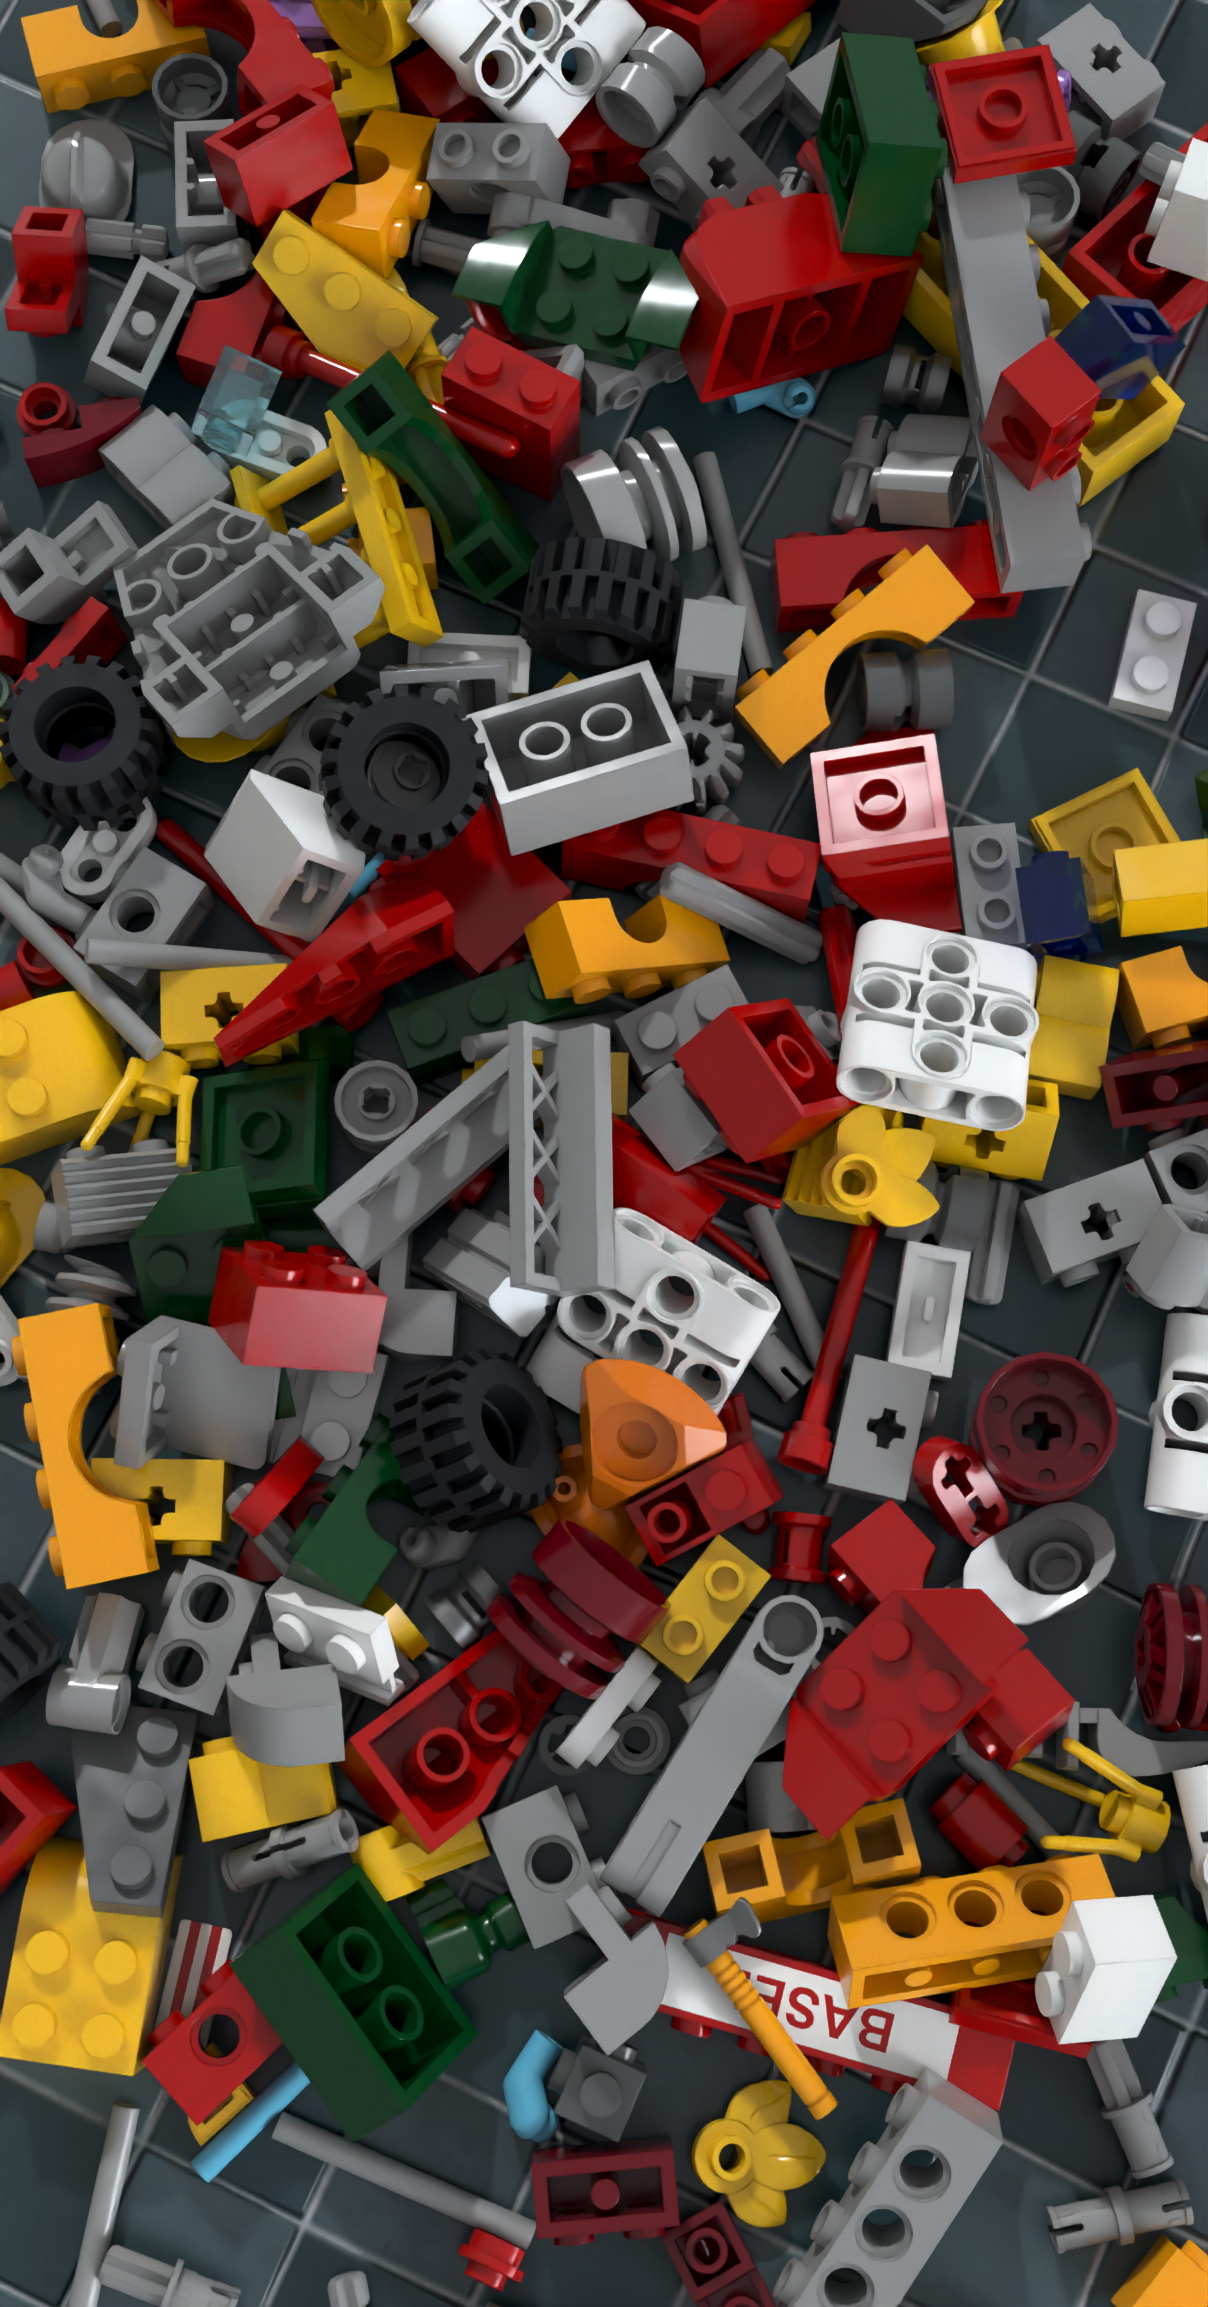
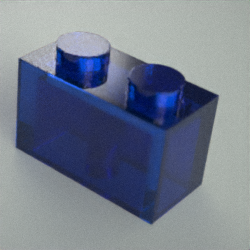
(1120, 344)
(1059, 906)

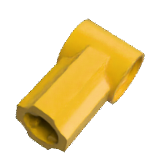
(401, 1867)

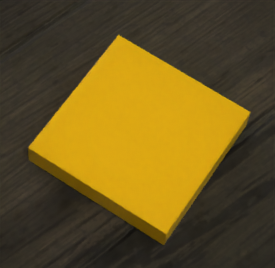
(1102, 820)

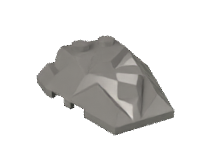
(241, 620)

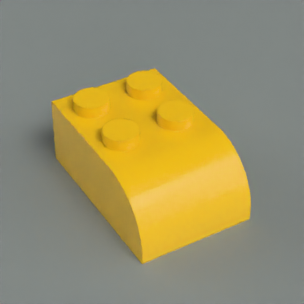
(56, 1073)
(80, 1977)

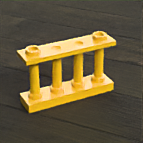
(378, 509)

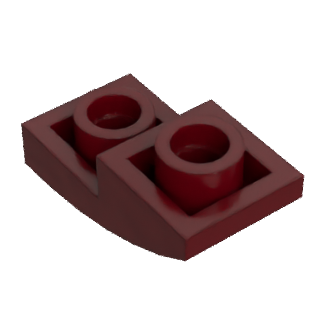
(68, 454)
(716, 2261)

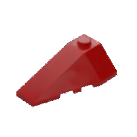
(371, 946)
(449, 1742)

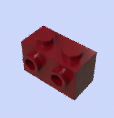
(1158, 1086)
(604, 2190)

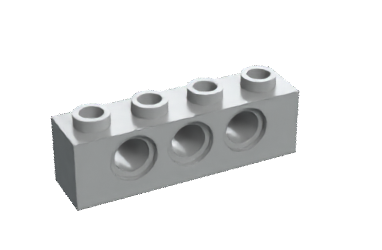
(927, 2199)

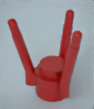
(708, 1171)

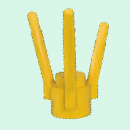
(157, 1088)
(1134, 1817)

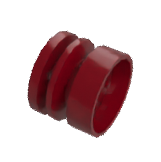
(1068, 1404)
(568, 1620)
(1172, 1655)

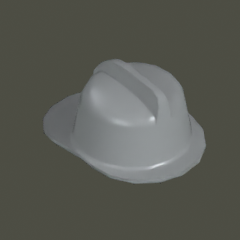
(88, 169)
(1044, 1562)

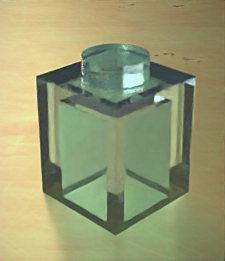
(235, 402)

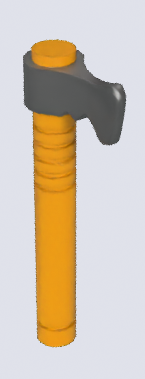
(708, 1946)

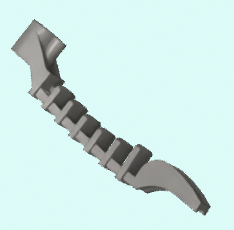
(1105, 1734)

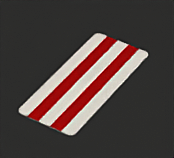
(196, 1955)

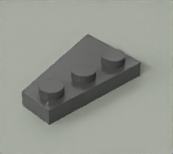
(133, 1806)

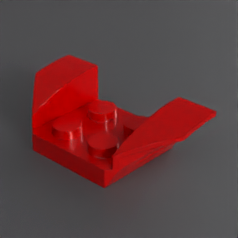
(888, 827)
(891, 1698)

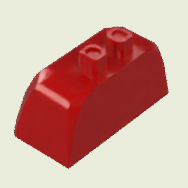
(783, 294)

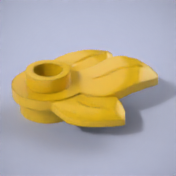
(886, 1167)
(769, 2153)

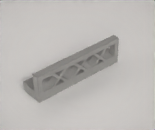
(570, 1161)
(422, 1167)

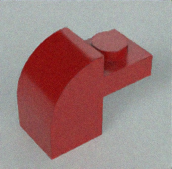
(50, 271)

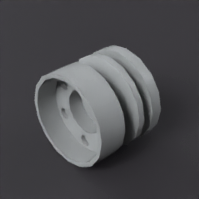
(645, 502)

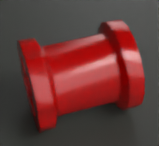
(799, 1547)

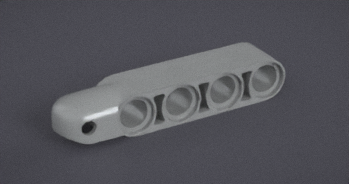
(715, 1753)

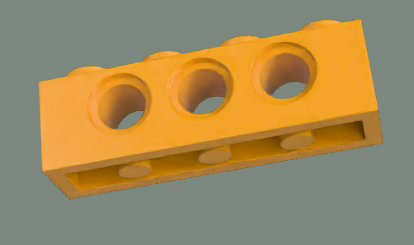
(947, 1953)

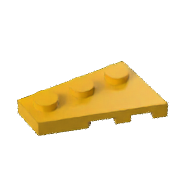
(338, 299)

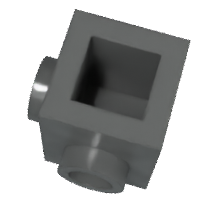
(596, 2087)

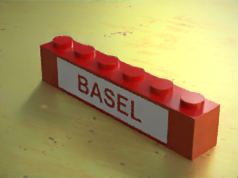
(883, 2039)

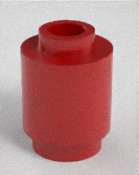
(979, 1823)

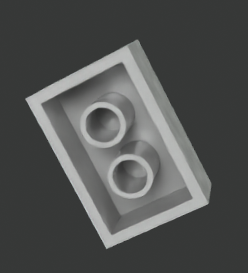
(583, 757)

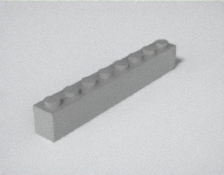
(996, 322)

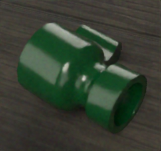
(465, 1941)

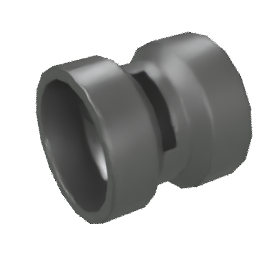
(903, 374)
(455, 1611)

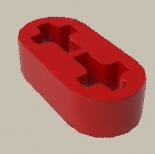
(969, 1483)
(277, 1487)

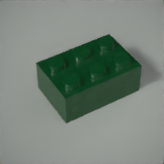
(879, 145)
(355, 2002)

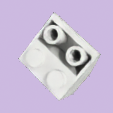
(284, 856)

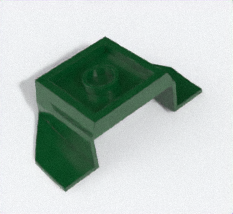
(581, 291)
(277, 1128)
(181, 1246)

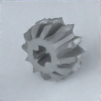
(718, 755)

